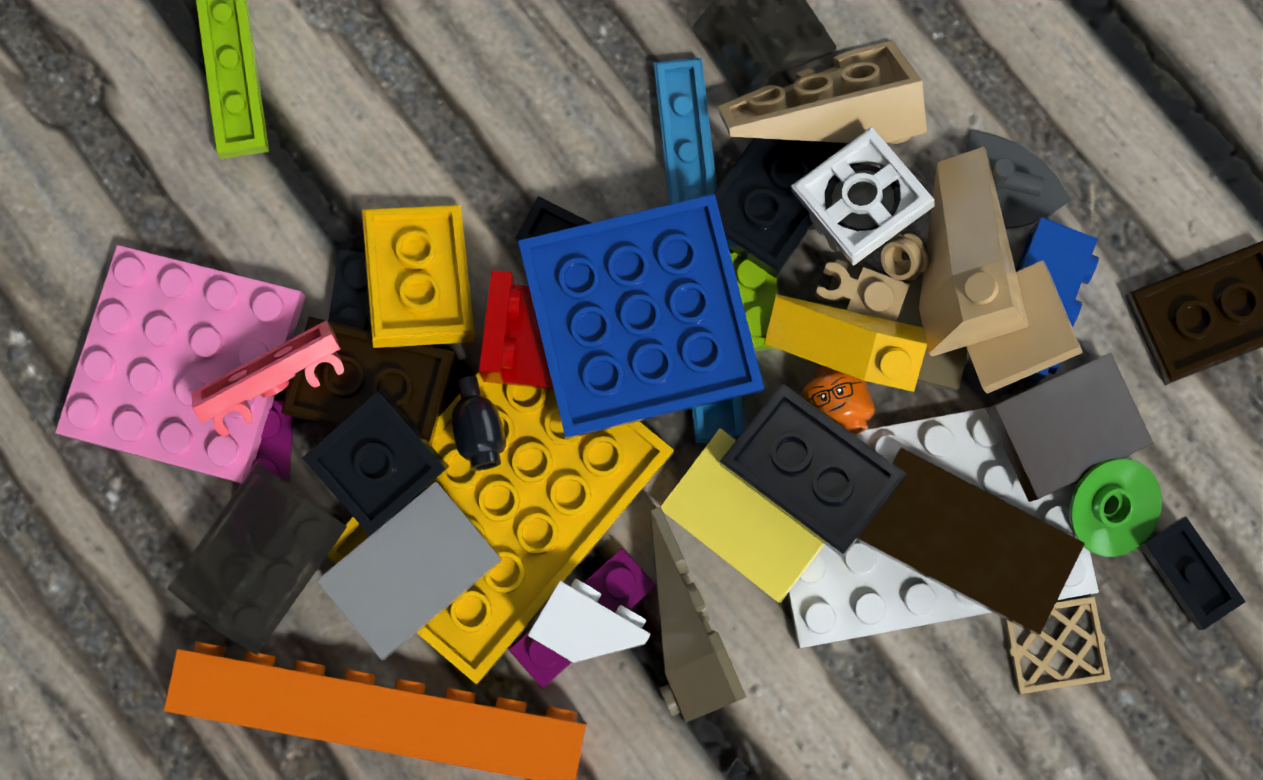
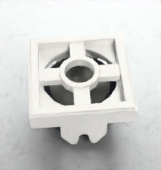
(862, 201)

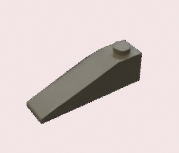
(693, 654)

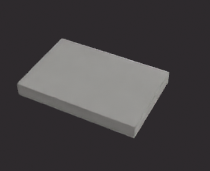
(409, 571)

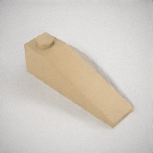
(861, 91)
(971, 274)

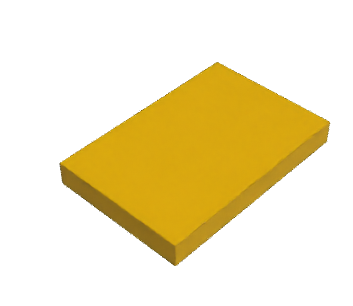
(417, 276)

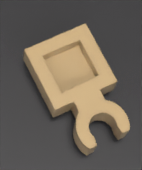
(869, 294)

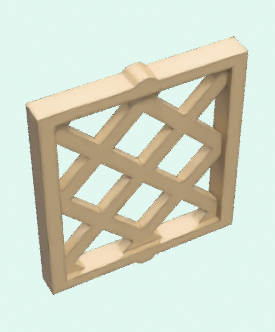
(1096, 639)

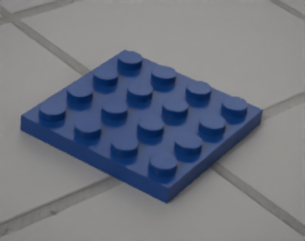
(640, 316)

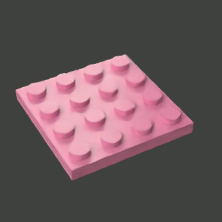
(157, 339)

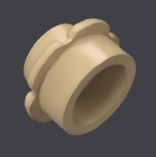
(896, 262)

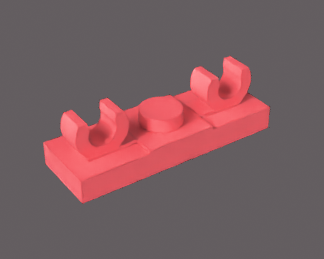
(266, 376)

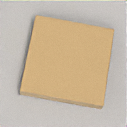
(1032, 349)

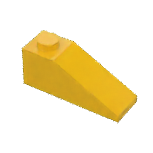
(848, 341)

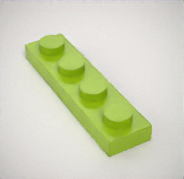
(232, 78)

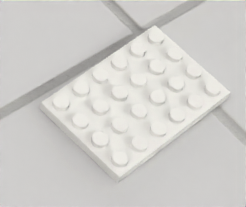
(877, 595)

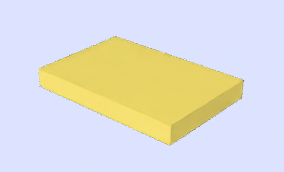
(740, 523)

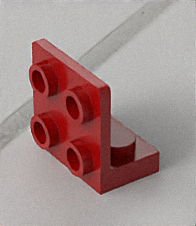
(511, 337)

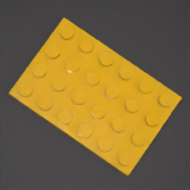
(534, 510)

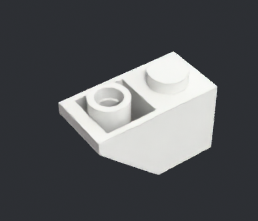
(583, 628)

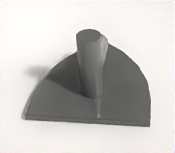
(1022, 180)

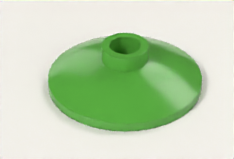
(1130, 513)

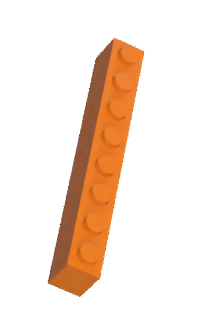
(375, 716)

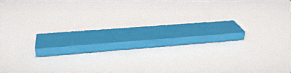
(691, 176)

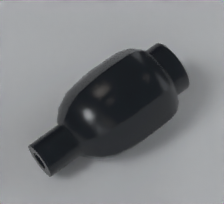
(477, 427)

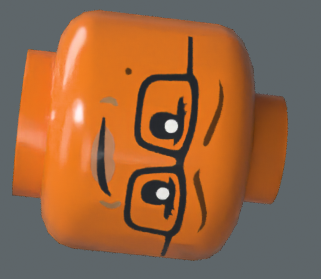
(841, 398)

